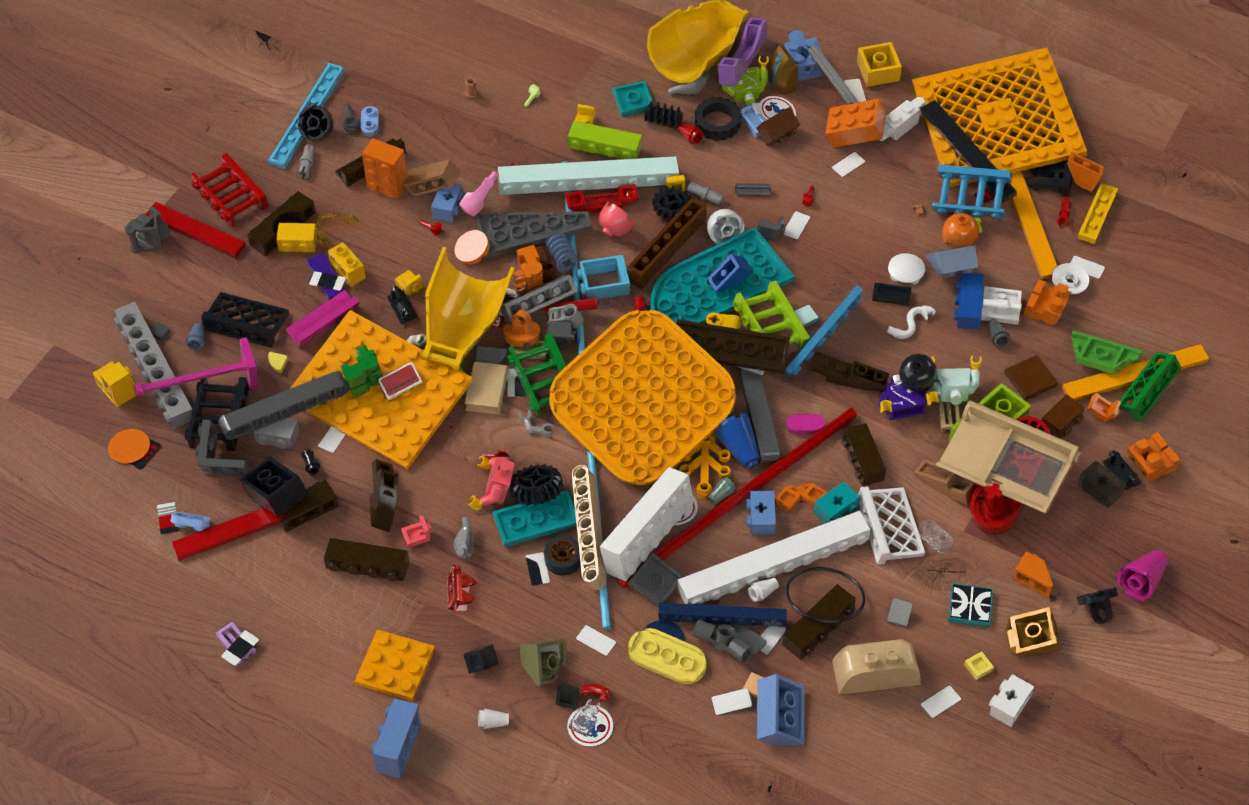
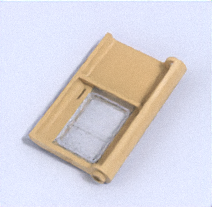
(1007, 451)

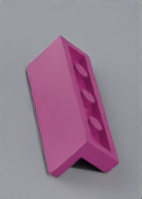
(322, 318)

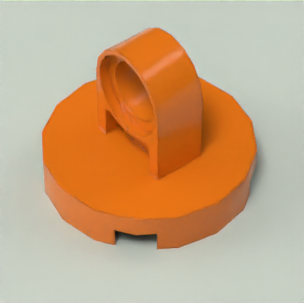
(521, 330)

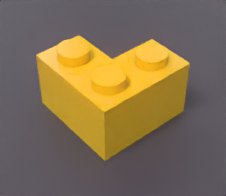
(115, 382)

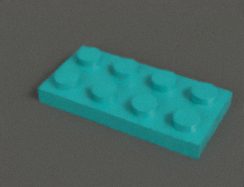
(525, 523)

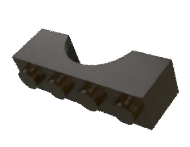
(296, 209)

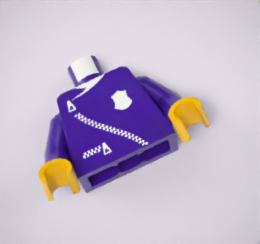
(902, 402)

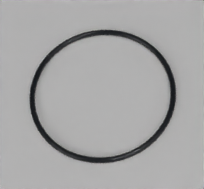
(823, 620)

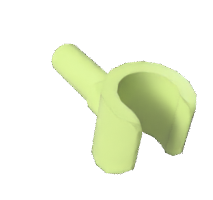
(535, 93)

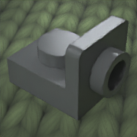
(770, 230)

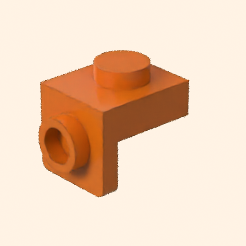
(1103, 408)

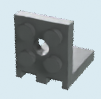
(206, 455)

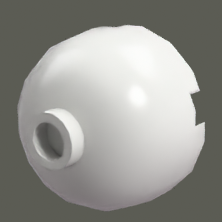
(724, 225)

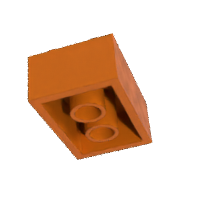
(855, 123)
(385, 168)

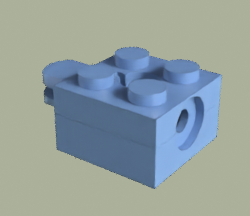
(798, 49)

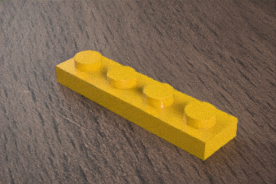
(1097, 213)

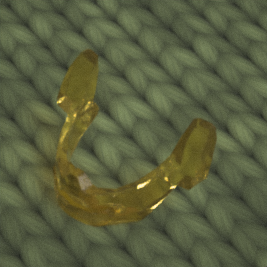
(324, 240)

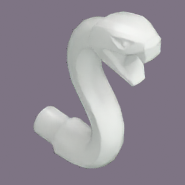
(902, 334)

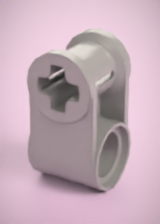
(566, 313)

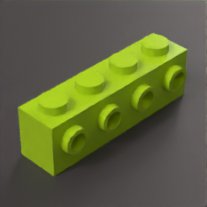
(604, 141)

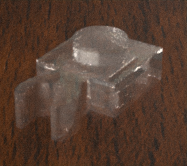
(584, 720)

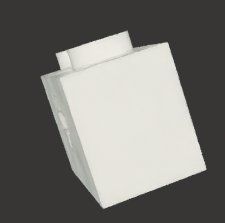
(1009, 710)

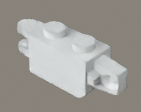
(902, 119)

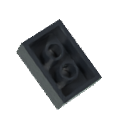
(274, 486)

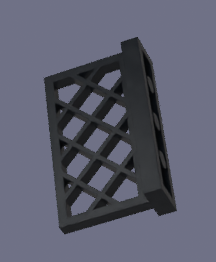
(240, 328)

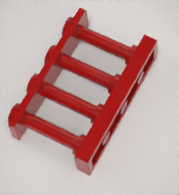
(239, 177)

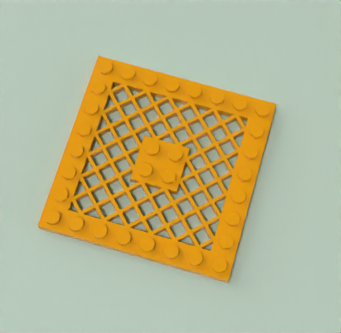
(1001, 114)

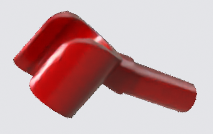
(807, 198)
(435, 229)
(501, 453)

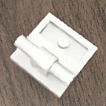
(1001, 305)

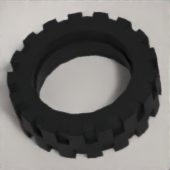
(718, 105)

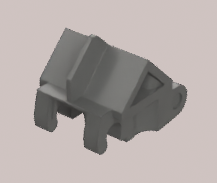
(150, 230)

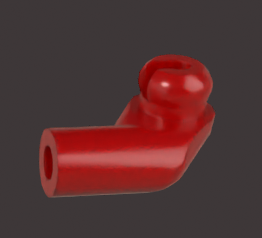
(596, 689)

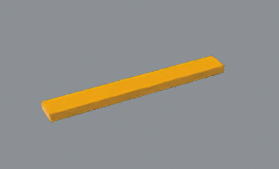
(1032, 227)
(1107, 381)

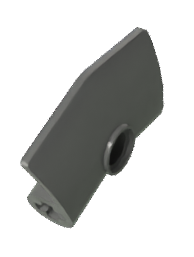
(732, 638)

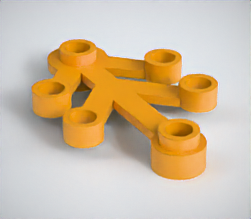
(705, 461)

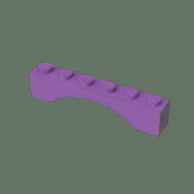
(753, 38)

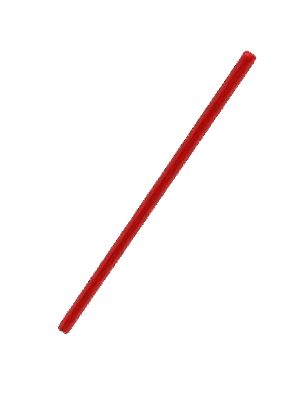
(754, 485)

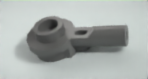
(351, 122)

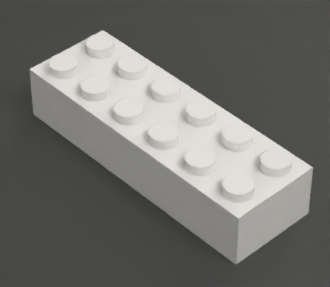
(647, 524)

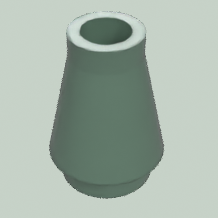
(722, 490)

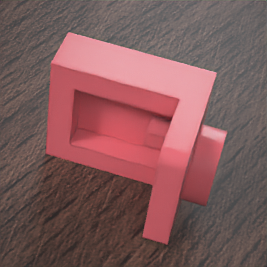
(417, 533)

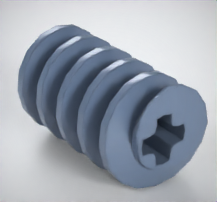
(561, 252)

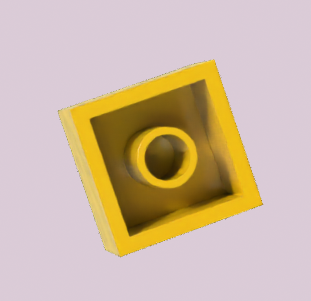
(879, 64)

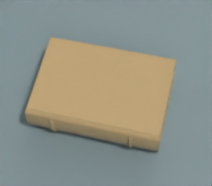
(487, 388)

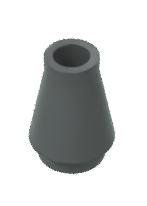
(998, 334)

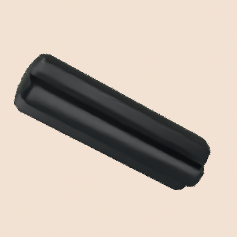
(752, 189)

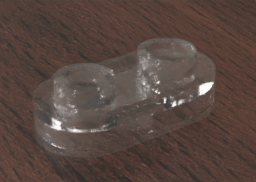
(934, 536)

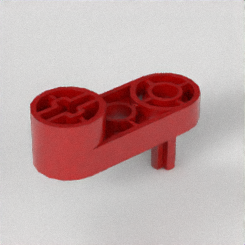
(994, 509)

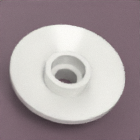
(1071, 273)

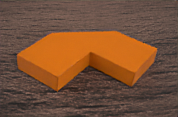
(791, 496)

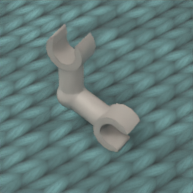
(535, 429)

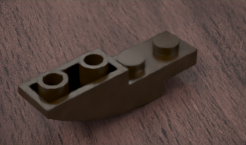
(849, 375)
(384, 495)

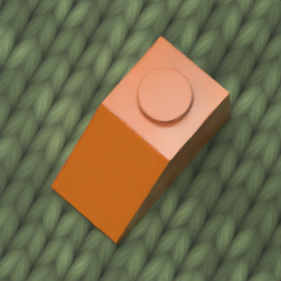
(1084, 171)
(1034, 574)

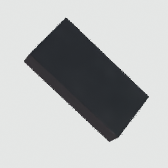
(891, 294)

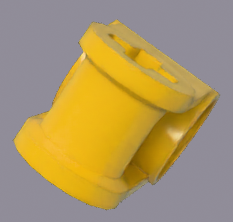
(725, 320)

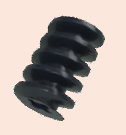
(663, 115)

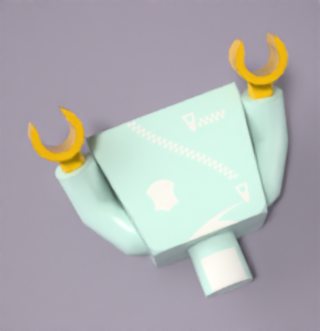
(957, 383)

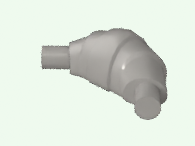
(690, 88)
(464, 540)

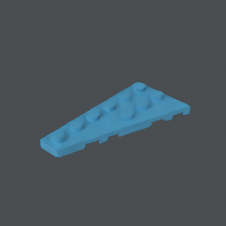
(827, 329)

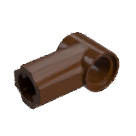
(547, 263)

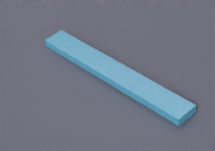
(317, 96)

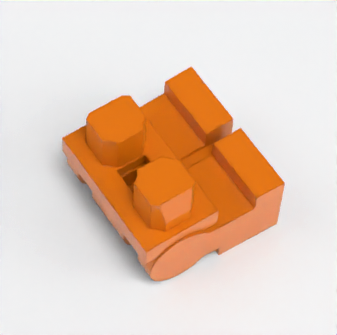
(529, 270)
(1047, 302)
(1154, 457)

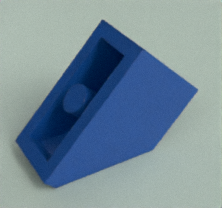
(730, 273)

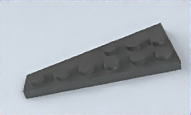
(525, 229)

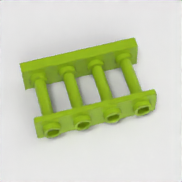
(781, 308)

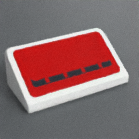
(400, 381)

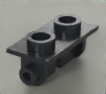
(401, 305)
(1121, 469)

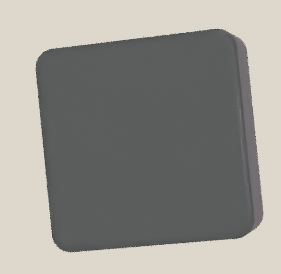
(160, 331)

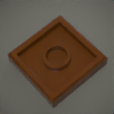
(1030, 377)

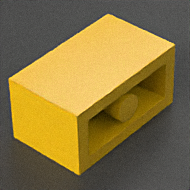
(297, 237)

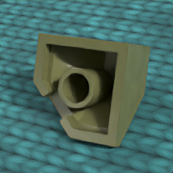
(543, 659)

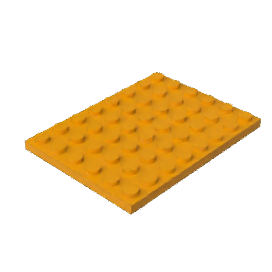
(394, 426)

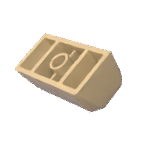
(876, 666)

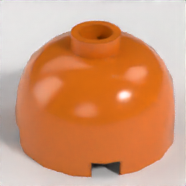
(960, 230)

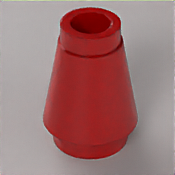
(691, 133)

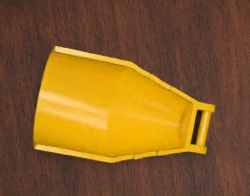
(694, 39)
(454, 335)

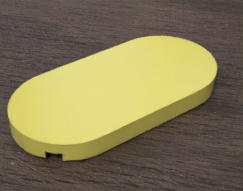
(667, 656)

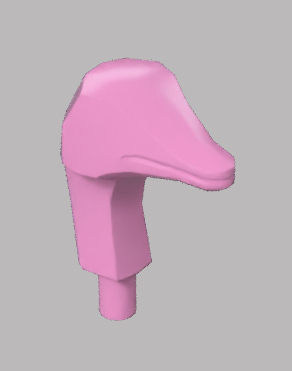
(473, 201)

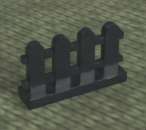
(1051, 170)

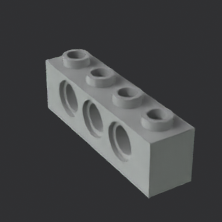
(539, 297)

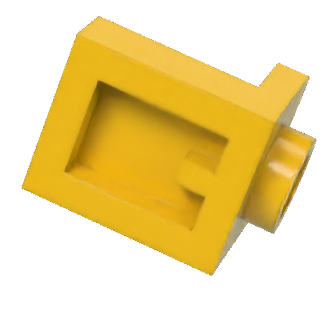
(585, 114)
(409, 282)

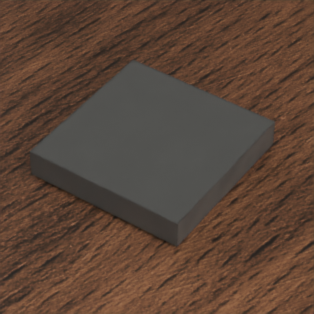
(655, 580)

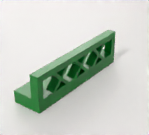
(1154, 385)

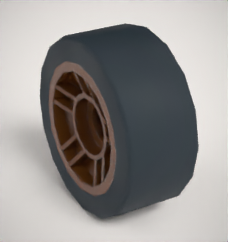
(566, 547)

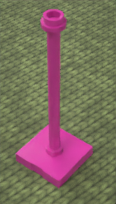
(246, 364)

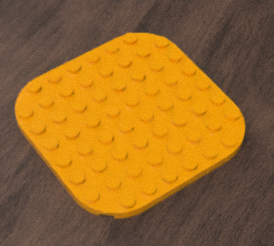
(642, 397)

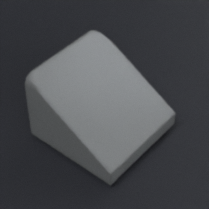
(900, 612)

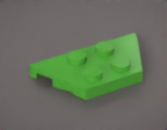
(1102, 353)

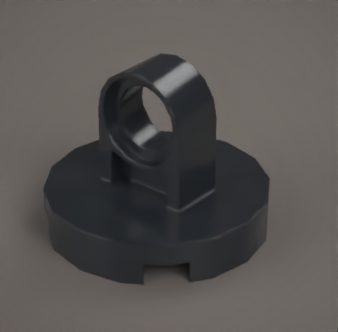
(1098, 601)

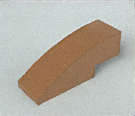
(945, 482)

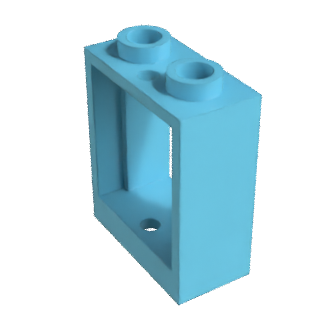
(603, 265)

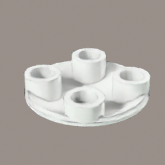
(906, 268)

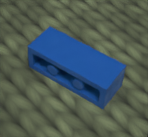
(969, 301)

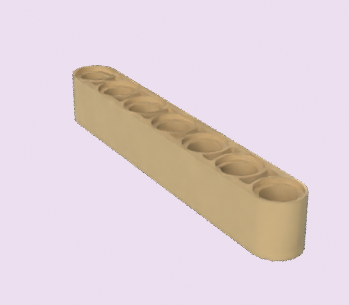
(588, 527)

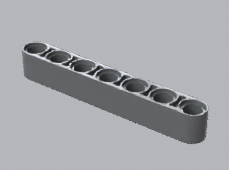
(283, 405)
(759, 415)

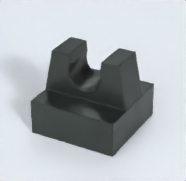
(567, 696)

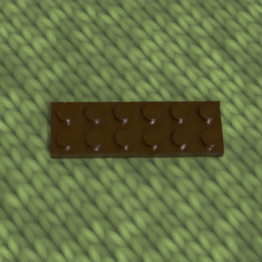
(740, 346)

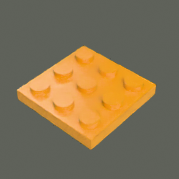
(394, 665)

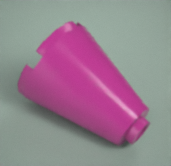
(1143, 575)

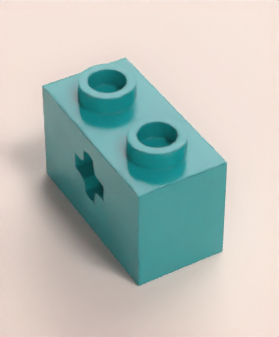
(836, 503)

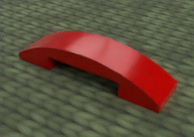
(595, 202)

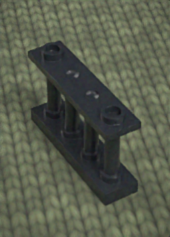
(241, 394)

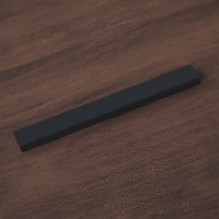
(962, 144)

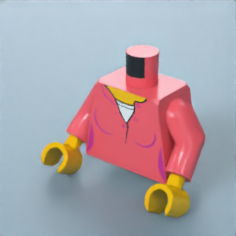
(498, 481)

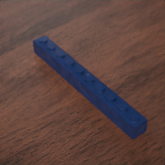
(722, 614)

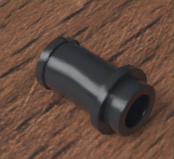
(312, 466)

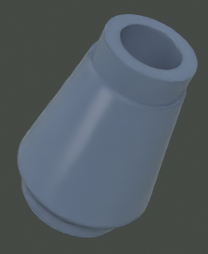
(196, 338)

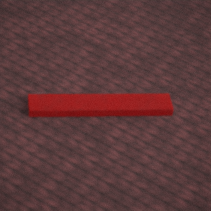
(200, 231)
(225, 532)

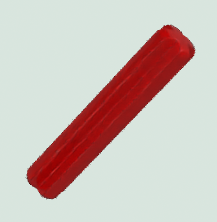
(582, 305)

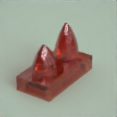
(455, 582)

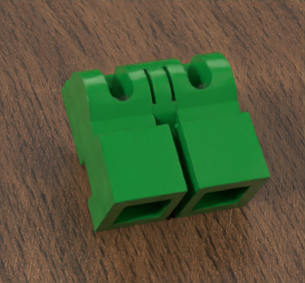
(363, 373)

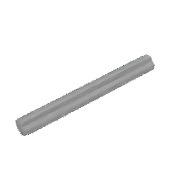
(832, 75)

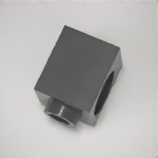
(562, 333)

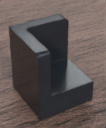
(480, 658)

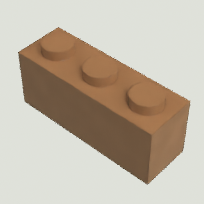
(431, 177)

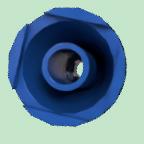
(739, 439)

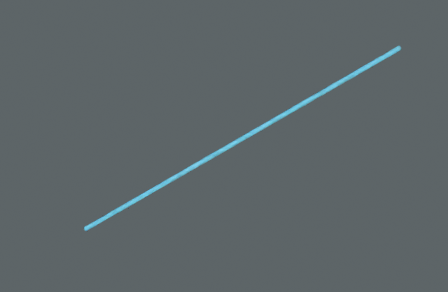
(591, 459)

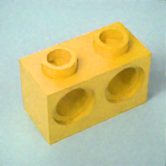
(346, 264)

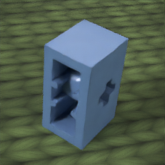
(447, 202)
(761, 512)

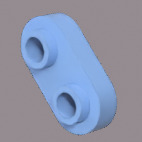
(369, 121)
(184, 519)

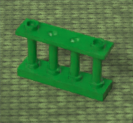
(555, 362)

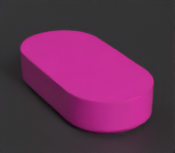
(805, 423)

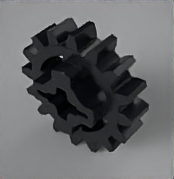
(669, 201)

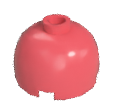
(615, 221)

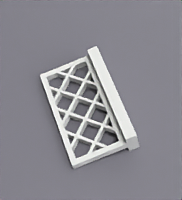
(877, 536)

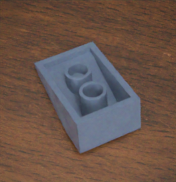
(953, 260)

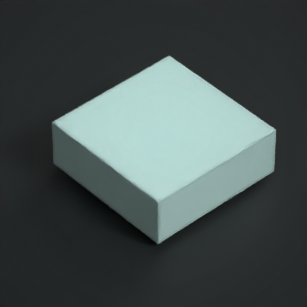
(807, 316)

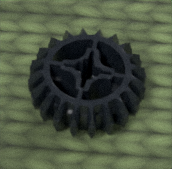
(536, 484)

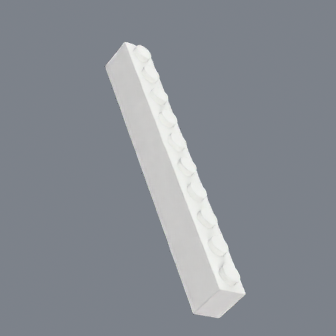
(774, 559)

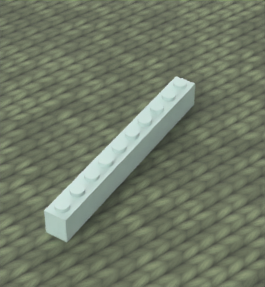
(585, 175)

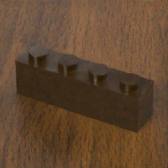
(366, 559)
(808, 633)

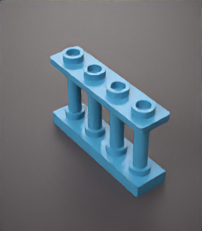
(966, 174)

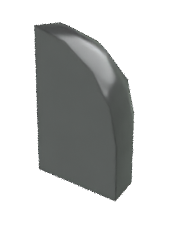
(490, 354)

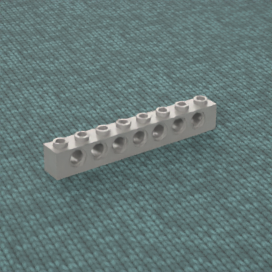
(153, 363)

